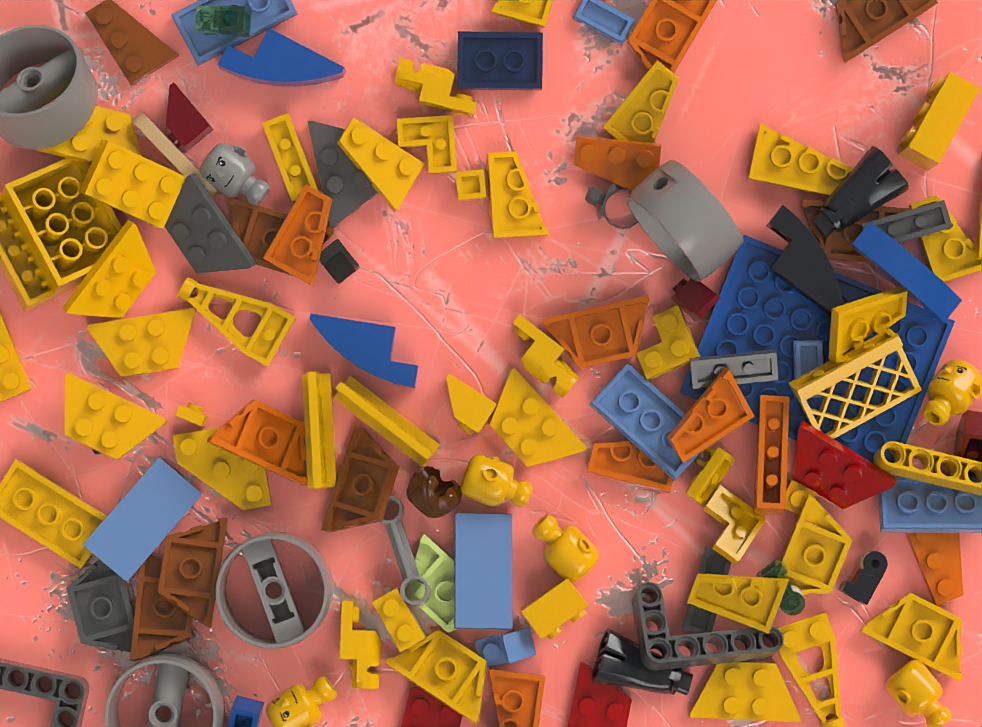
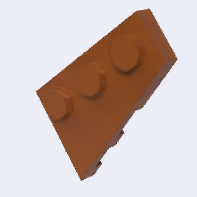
(129, 42)

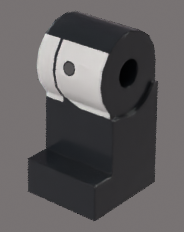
(867, 578)

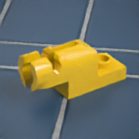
(435, 87)
(542, 357)
(361, 646)

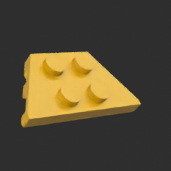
(103, 125)
(115, 277)
(145, 342)
(105, 419)
(531, 425)
(815, 549)
(921, 633)
(445, 672)
(745, 693)

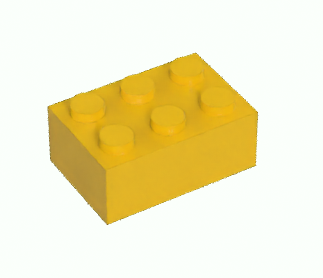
(937, 120)
(132, 184)

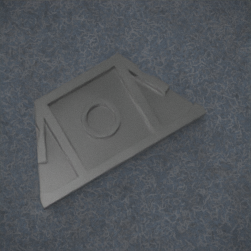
(338, 174)
(205, 232)
(102, 608)

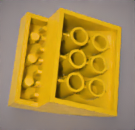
(51, 232)

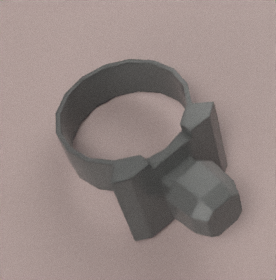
(596, 197)

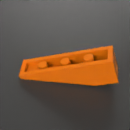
(771, 456)

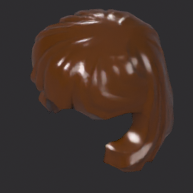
(432, 494)

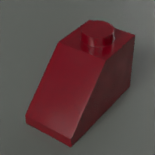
(184, 120)
(694, 298)
(969, 437)

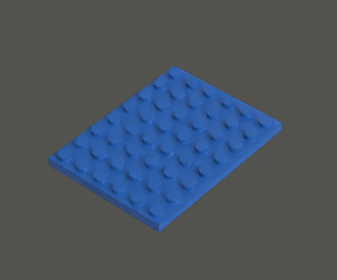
(767, 314)

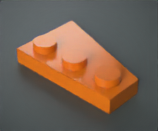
(616, 159)
(301, 236)
(711, 417)
(627, 464)
(939, 563)
(517, 697)

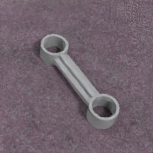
(404, 555)

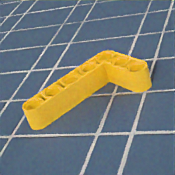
(931, 464)

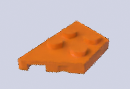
(668, 31)
(600, 332)
(266, 440)

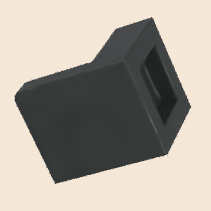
(338, 261)

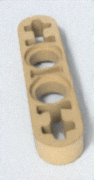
(169, 150)

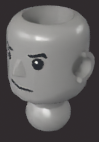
(233, 173)

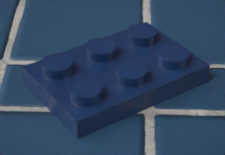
(500, 61)

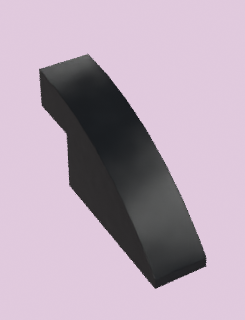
(804, 262)

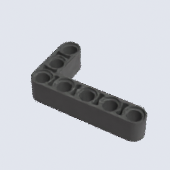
(696, 643)
(58, 693)

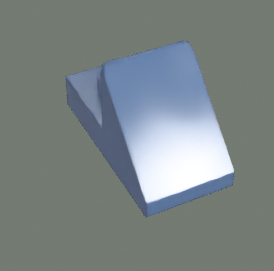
(506, 647)

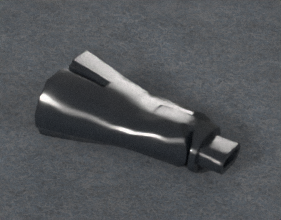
(860, 193)
(621, 665)

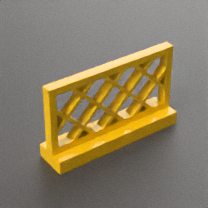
(852, 363)
(386, 421)
(319, 430)

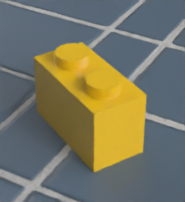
(554, 609)
(399, 619)

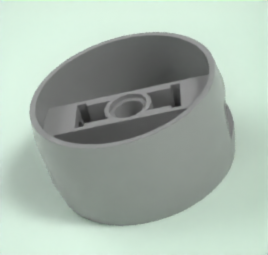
(63, 76)
(685, 220)
(282, 610)
(168, 690)

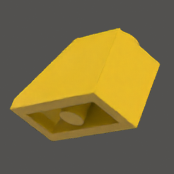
(468, 405)

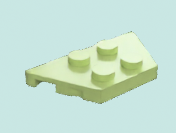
(438, 571)

